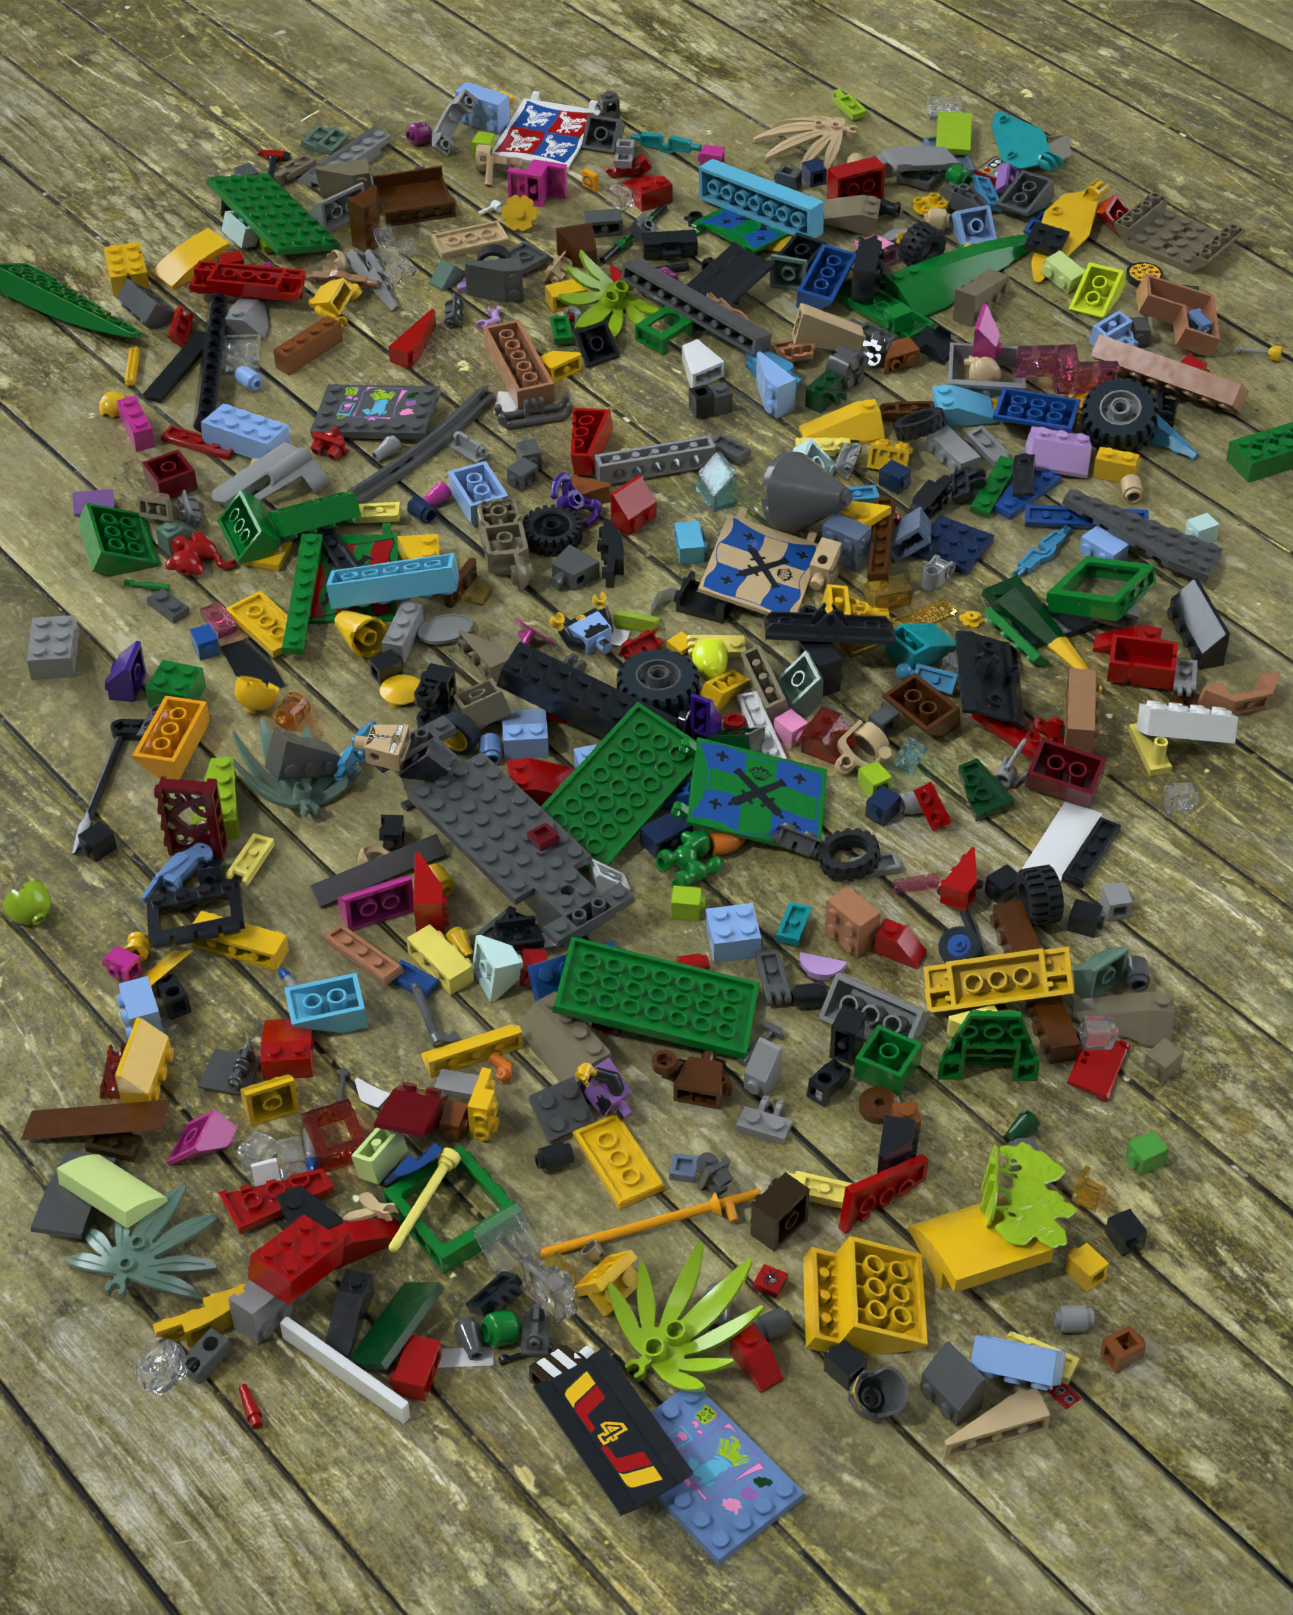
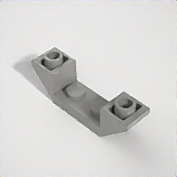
(442, 134)

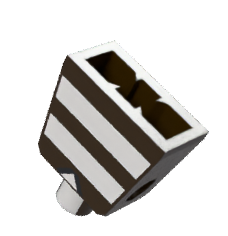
(557, 1363)

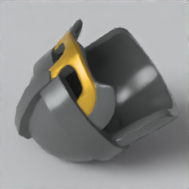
(884, 1387)

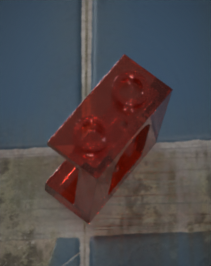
(338, 1155)

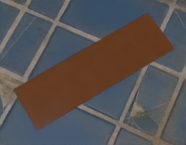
(95, 1120)

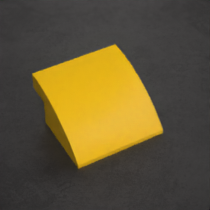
(968, 1253)
(865, 1297)

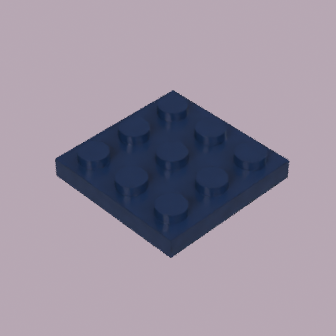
(956, 543)

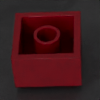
(170, 474)

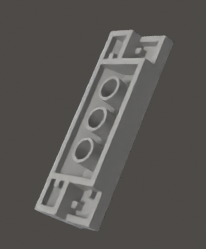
(364, 146)

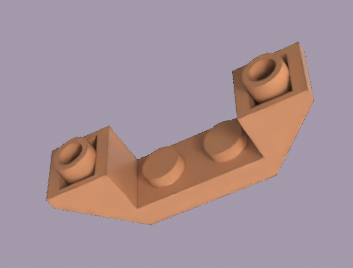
(1240, 703)

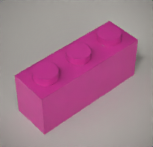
(135, 423)

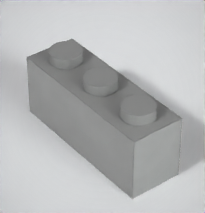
(952, 450)
(404, 629)

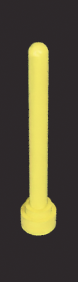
(447, 1161)

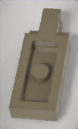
(294, 168)

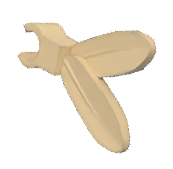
(372, 1209)

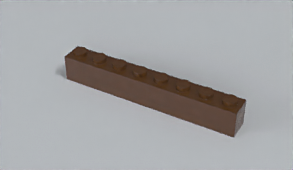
(1048, 1014)

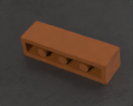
(308, 345)

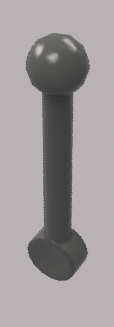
(343, 1073)

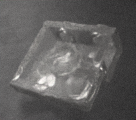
(549, 1288)

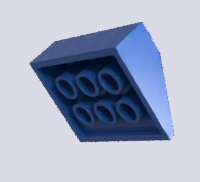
(1037, 409)

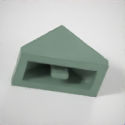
(446, 275)

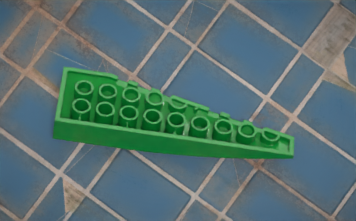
(932, 283)
(48, 296)

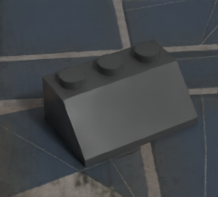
(145, 305)

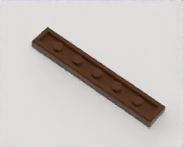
(881, 544)

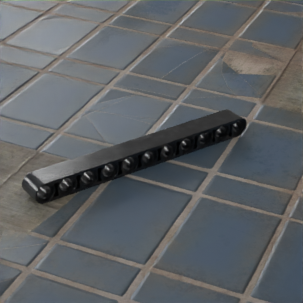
(211, 359)

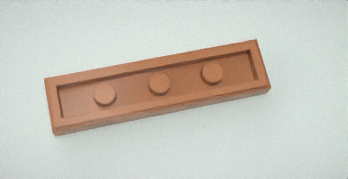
(363, 954)

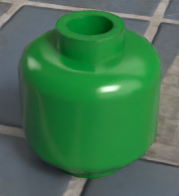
(958, 174)
(500, 1328)

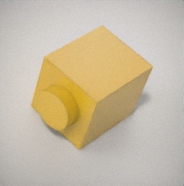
(1086, 1266)

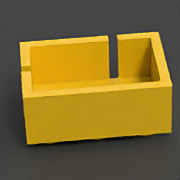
(123, 262)

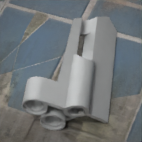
(280, 467)

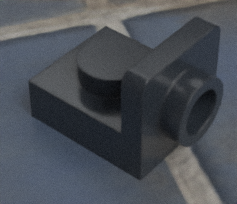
(211, 872)

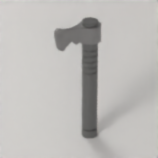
(437, 1038)

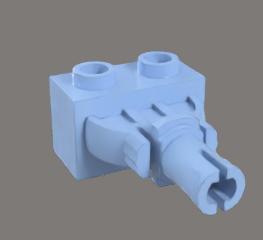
(1115, 327)

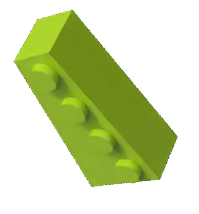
(225, 773)

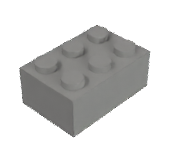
(53, 647)

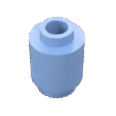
(248, 378)

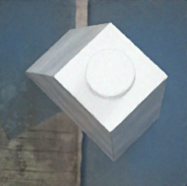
(701, 364)

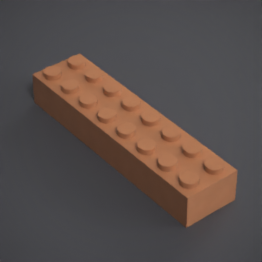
(1172, 375)

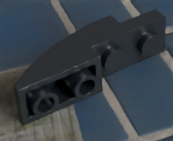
(611, 552)

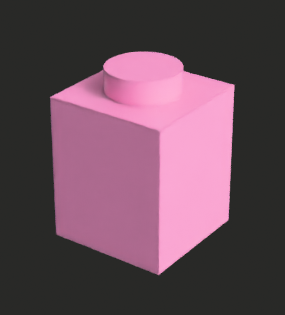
(790, 727)

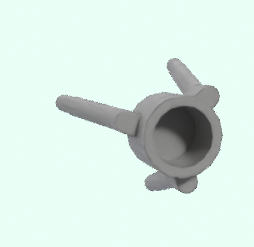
(1007, 772)

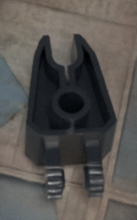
(933, 496)

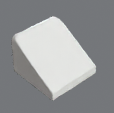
(265, 1171)

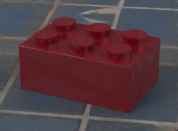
(1065, 772)

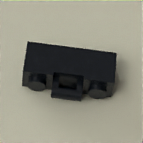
(669, 244)

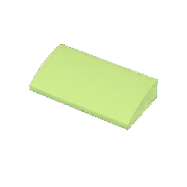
(109, 1189)

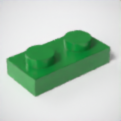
(561, 330)

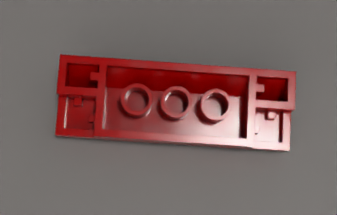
(248, 281)

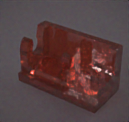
(108, 1085)

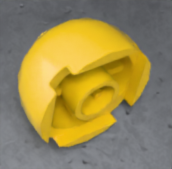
(255, 694)

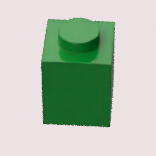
(897, 317)

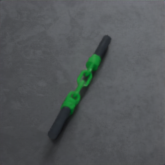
(621, 243)

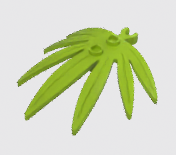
(610, 298)
(670, 1343)

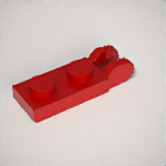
(180, 326)

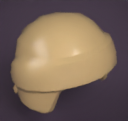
(983, 369)

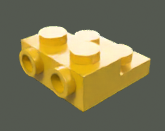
(483, 1107)

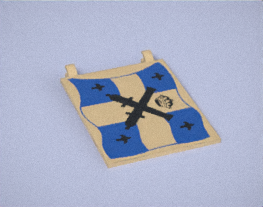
(758, 566)

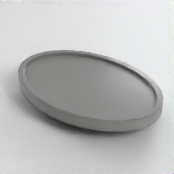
(444, 629)

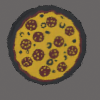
(1137, 271)

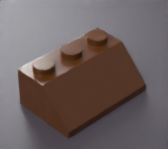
(364, 218)
(924, 706)

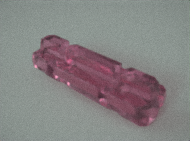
(916, 882)

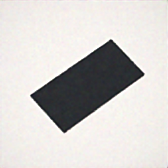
(251, 660)

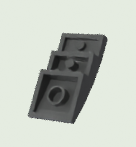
(61, 1210)

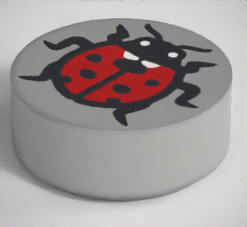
(573, 314)

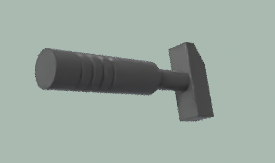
(772, 1030)

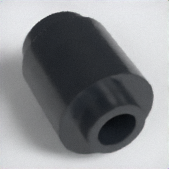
(809, 995)
(554, 1157)

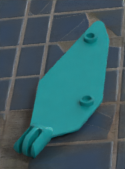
(1023, 144)

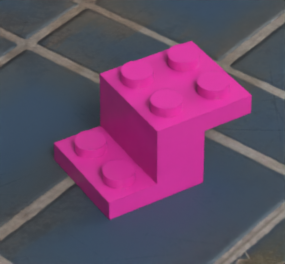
(538, 181)

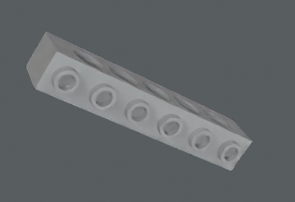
(654, 460)

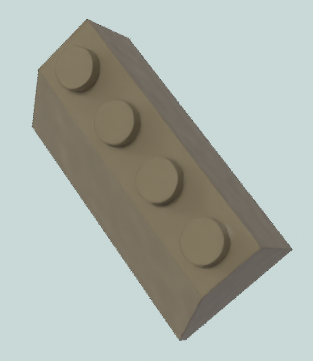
(561, 1040)

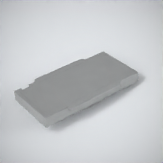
(919, 158)

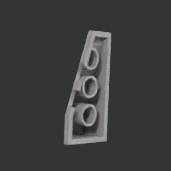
(248, 317)

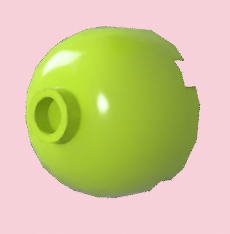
(29, 904)

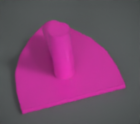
(528, 636)

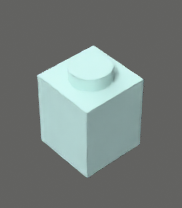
(1203, 527)

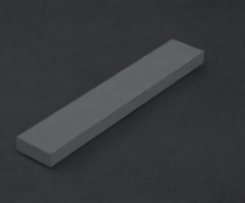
(376, 870)

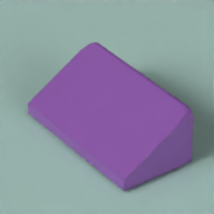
(1006, 175)
(99, 497)

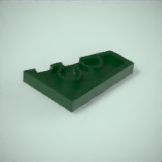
(983, 790)

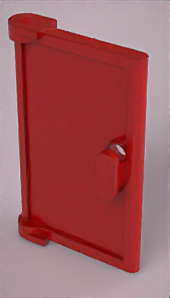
(1099, 1070)

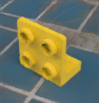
(883, 451)

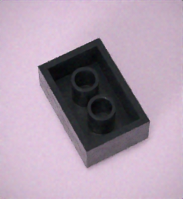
(867, 271)

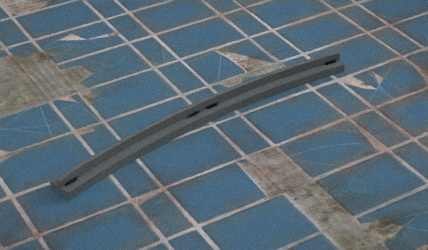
(424, 449)

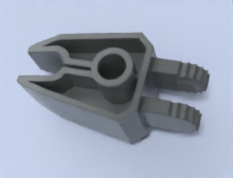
(962, 196)

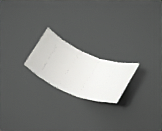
(662, 596)

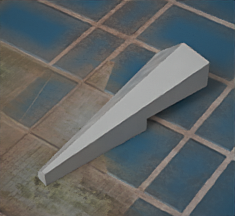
(369, 265)

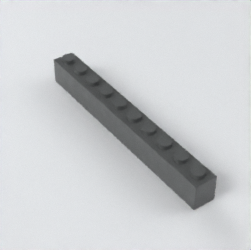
(696, 307)

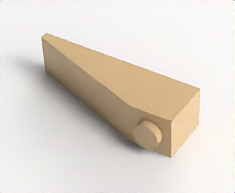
(1009, 1420)

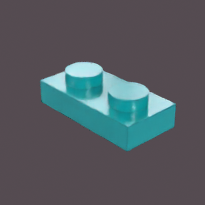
(793, 923)

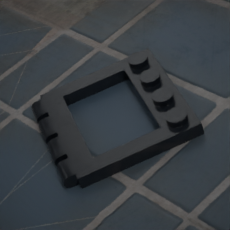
(183, 899)

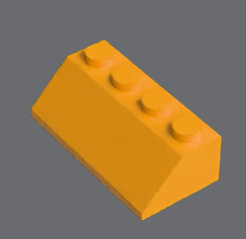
(172, 736)

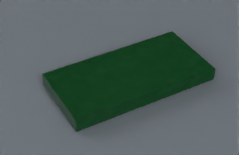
(396, 1325)

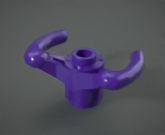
(574, 499)

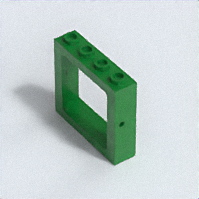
(1065, 599)
(463, 1247)

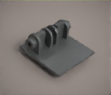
(230, 1070)

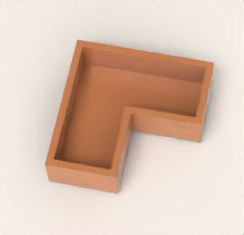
(1170, 304)

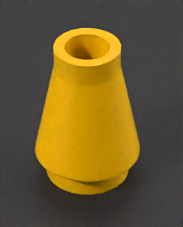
(460, 938)

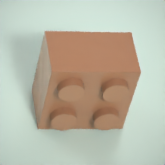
(851, 922)

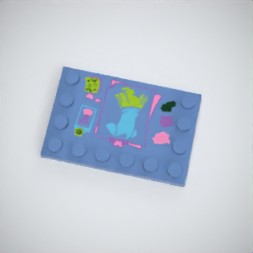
(733, 1482)

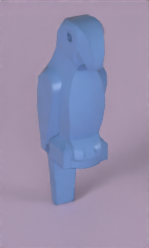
(178, 869)

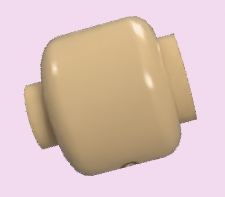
(938, 218)

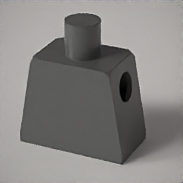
(574, 569)

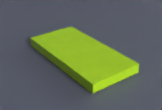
(954, 132)

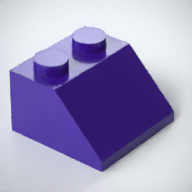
(127, 674)

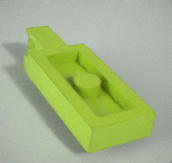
(849, 105)

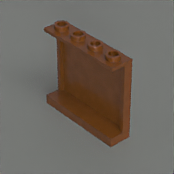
(414, 196)

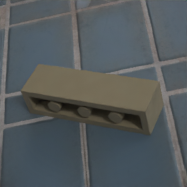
(765, 682)

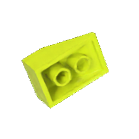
(1098, 290)

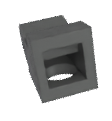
(207, 1355)

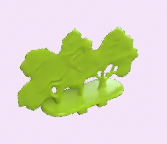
(1028, 1198)

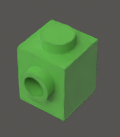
(1146, 1153)

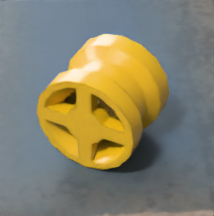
(138, 944)

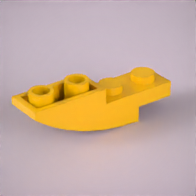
(197, 1322)

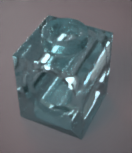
(910, 755)

